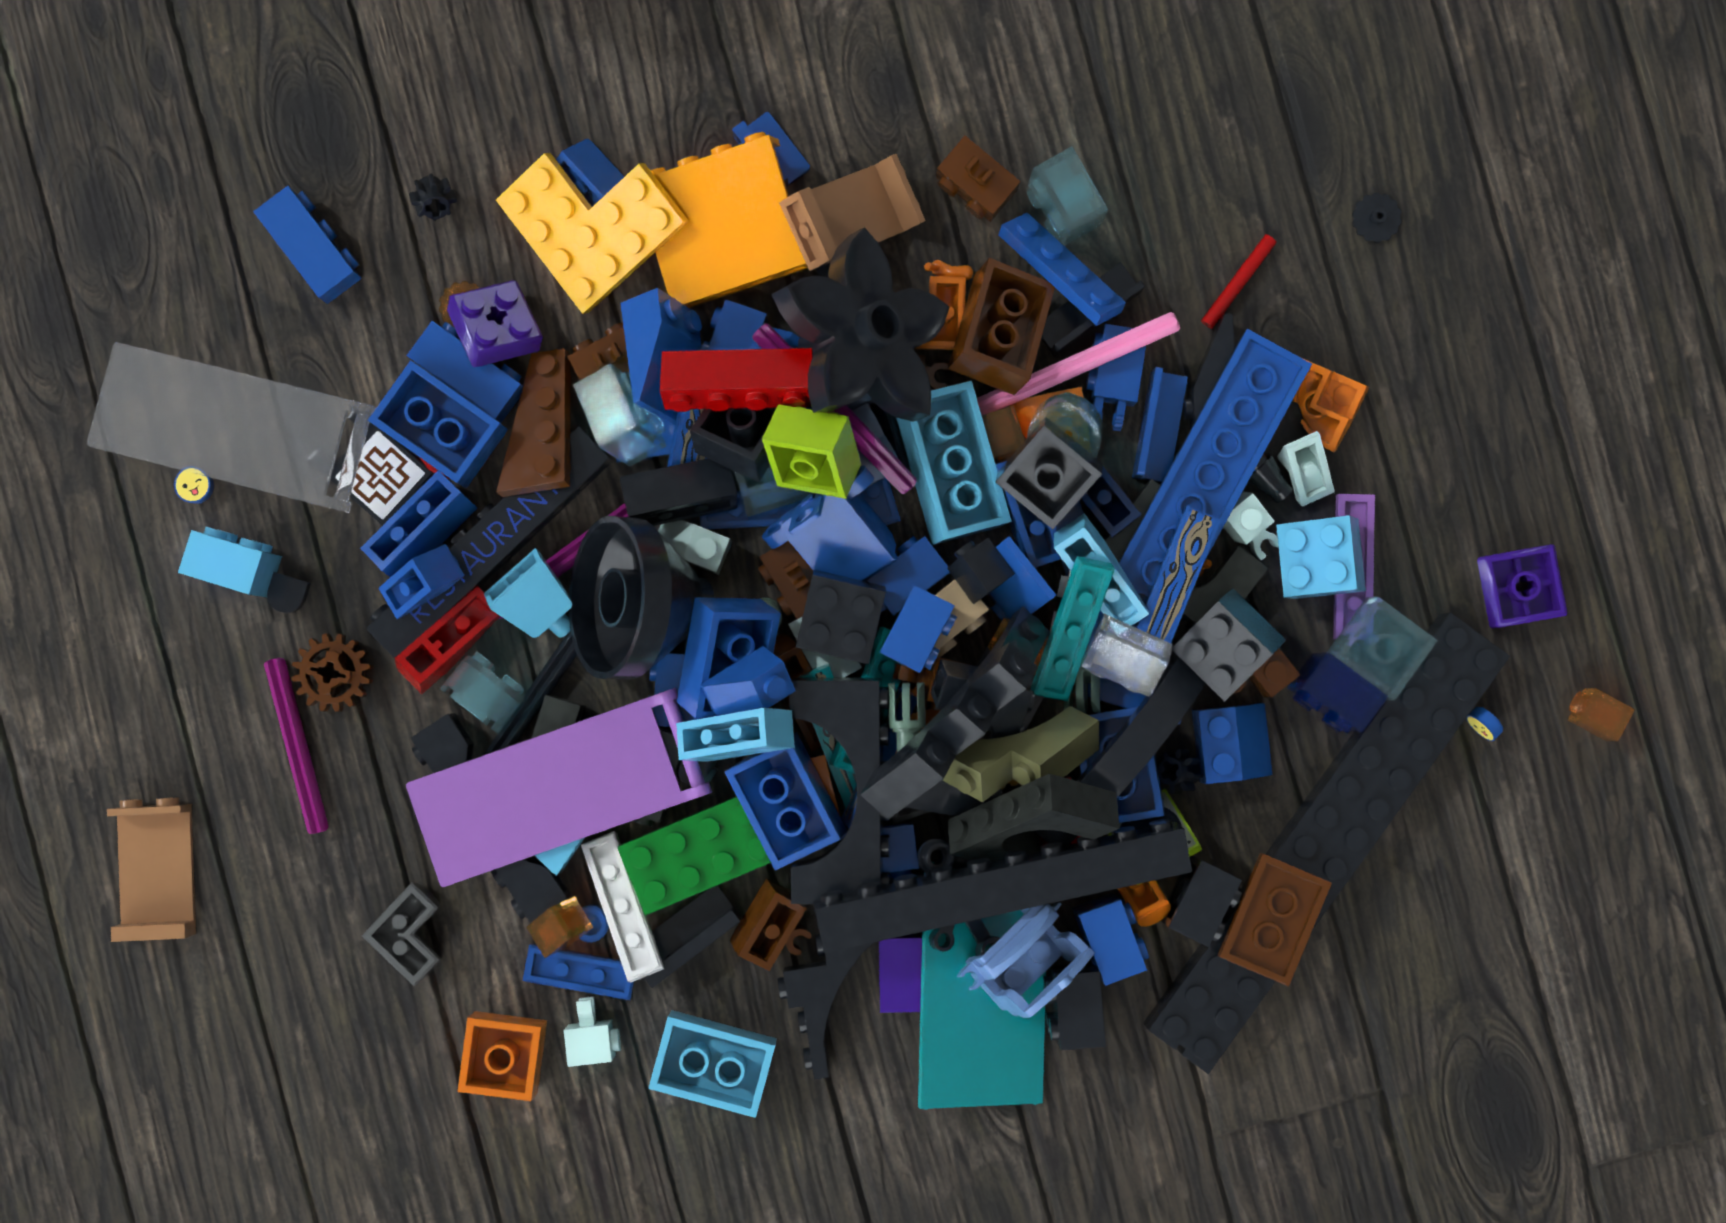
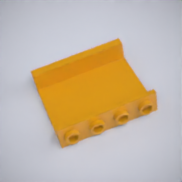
(734, 223)

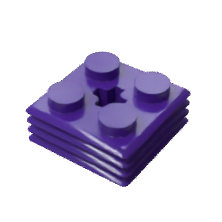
(476, 320)
(1539, 602)

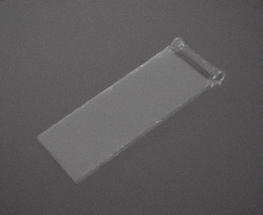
(227, 425)

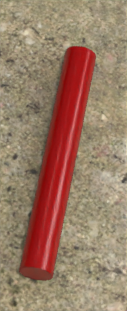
(1238, 281)

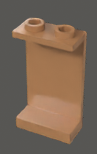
(868, 198)
(155, 870)

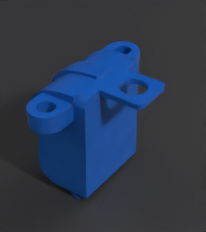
(837, 533)

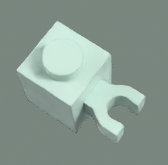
(1249, 524)
(590, 1039)

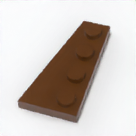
(540, 434)

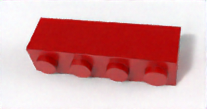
(735, 379)

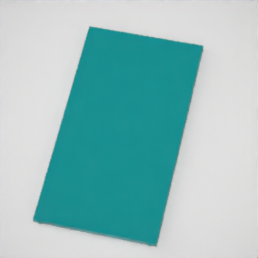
(969, 1045)

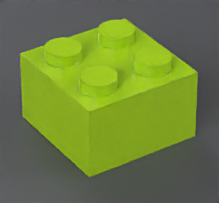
(812, 451)

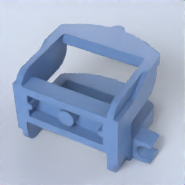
(1023, 957)

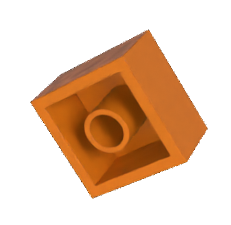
(502, 1056)

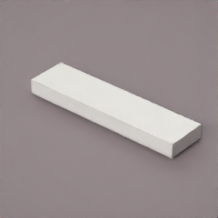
(622, 908)

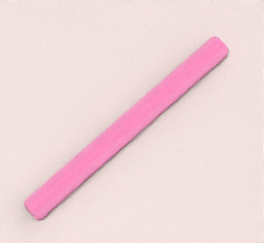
(1083, 362)

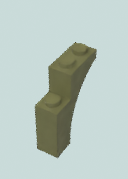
(1025, 756)

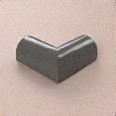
(395, 934)

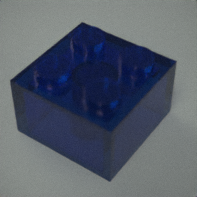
(1337, 693)

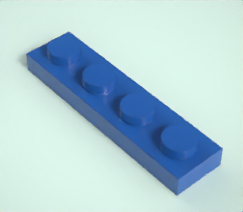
(1062, 269)

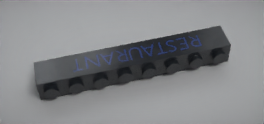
(492, 543)

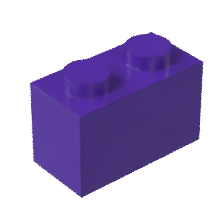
(900, 974)

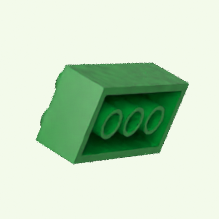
(692, 855)

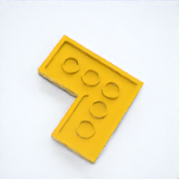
(587, 245)

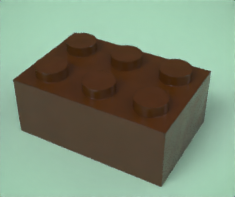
(1001, 326)

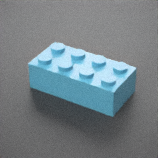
(954, 466)

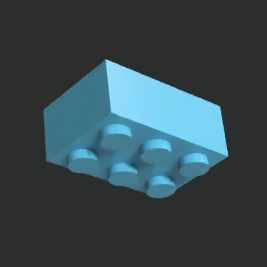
(712, 1063)

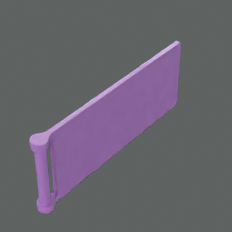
(551, 790)

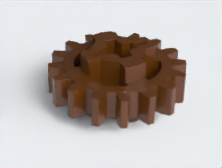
(329, 686)

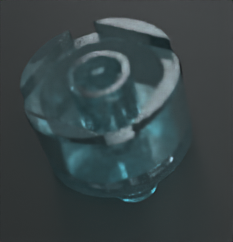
(1072, 414)
(484, 692)

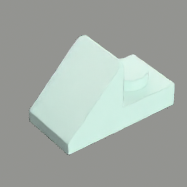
(1307, 468)

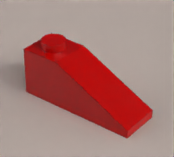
(446, 641)

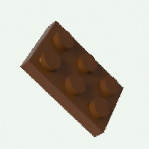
(1274, 919)

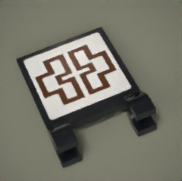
(384, 475)

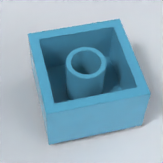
(1321, 557)
(233, 565)

